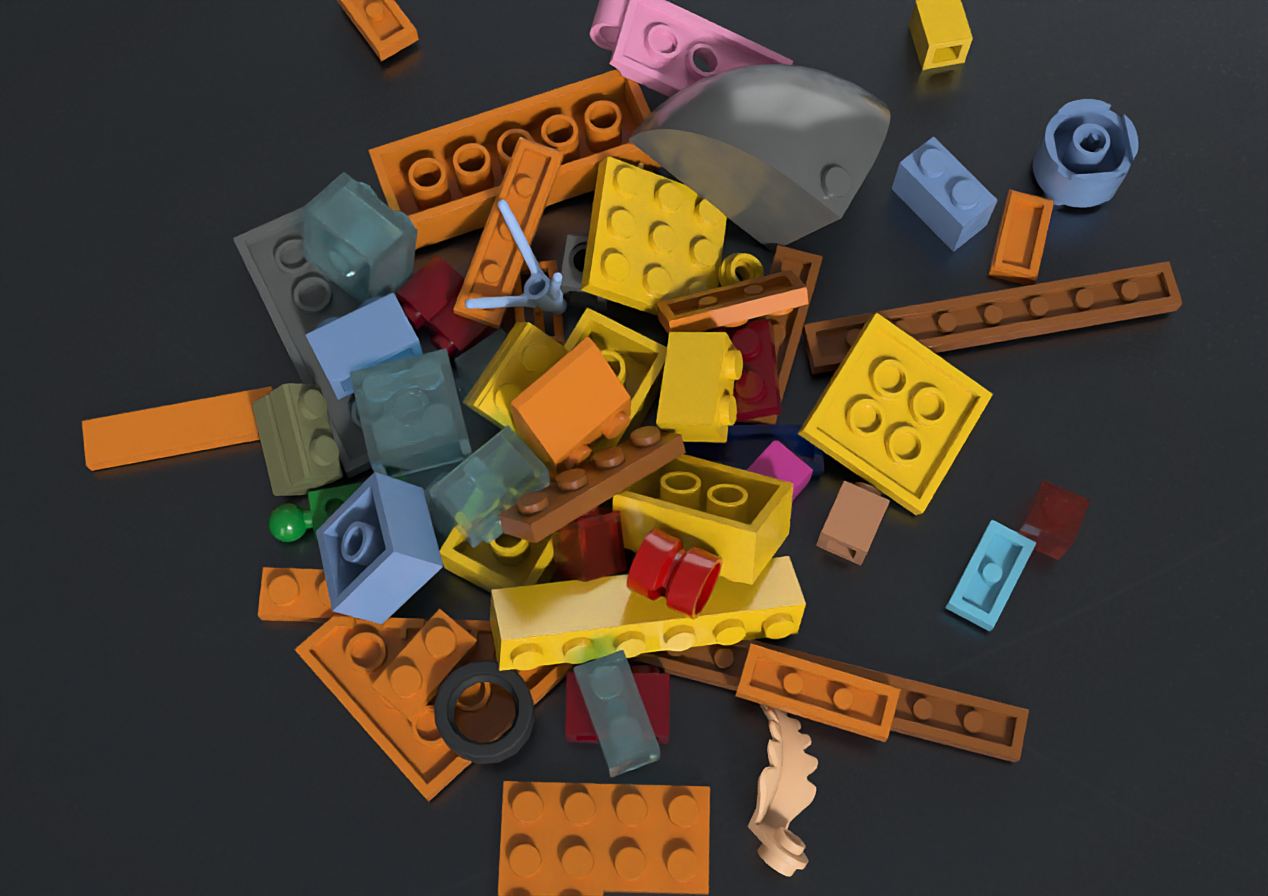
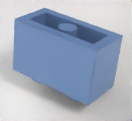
(943, 193)
(363, 339)

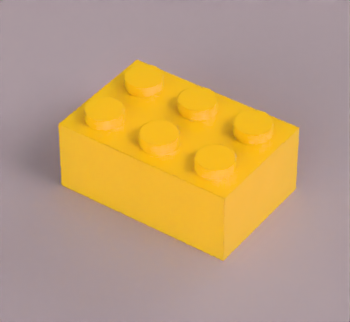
(713, 508)

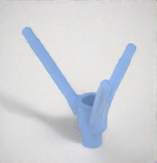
(538, 290)

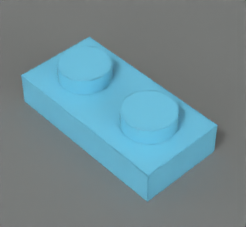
(990, 575)

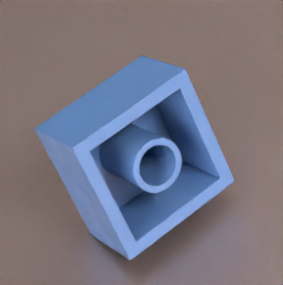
(378, 548)

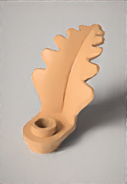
(783, 793)

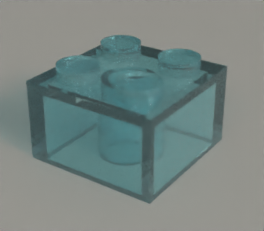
(358, 239)
(411, 414)

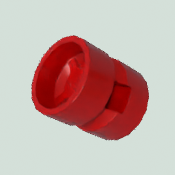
(677, 574)

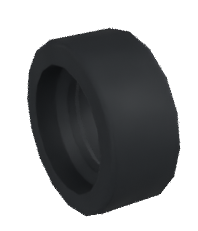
(466, 677)

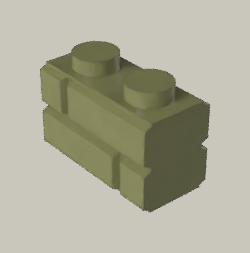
(297, 439)

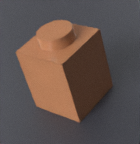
(853, 521)

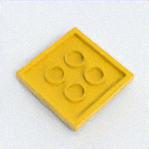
(650, 238)
(895, 414)

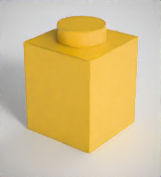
(940, 32)

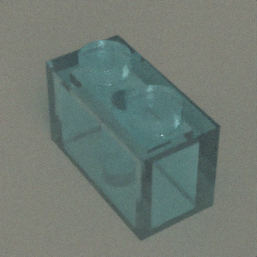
(488, 486)
(617, 713)

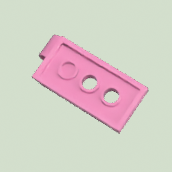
(657, 44)

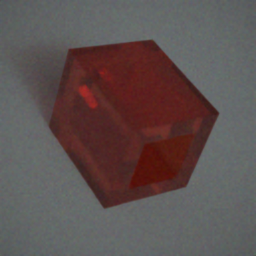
(1053, 519)
(590, 546)

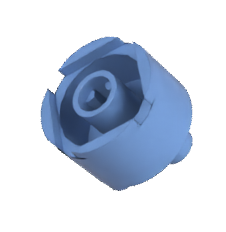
(1084, 154)

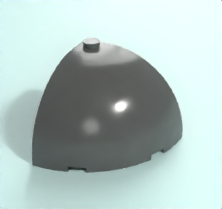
(769, 146)

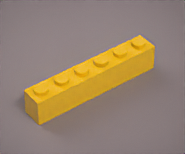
(602, 616)

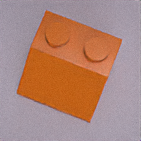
(572, 409)

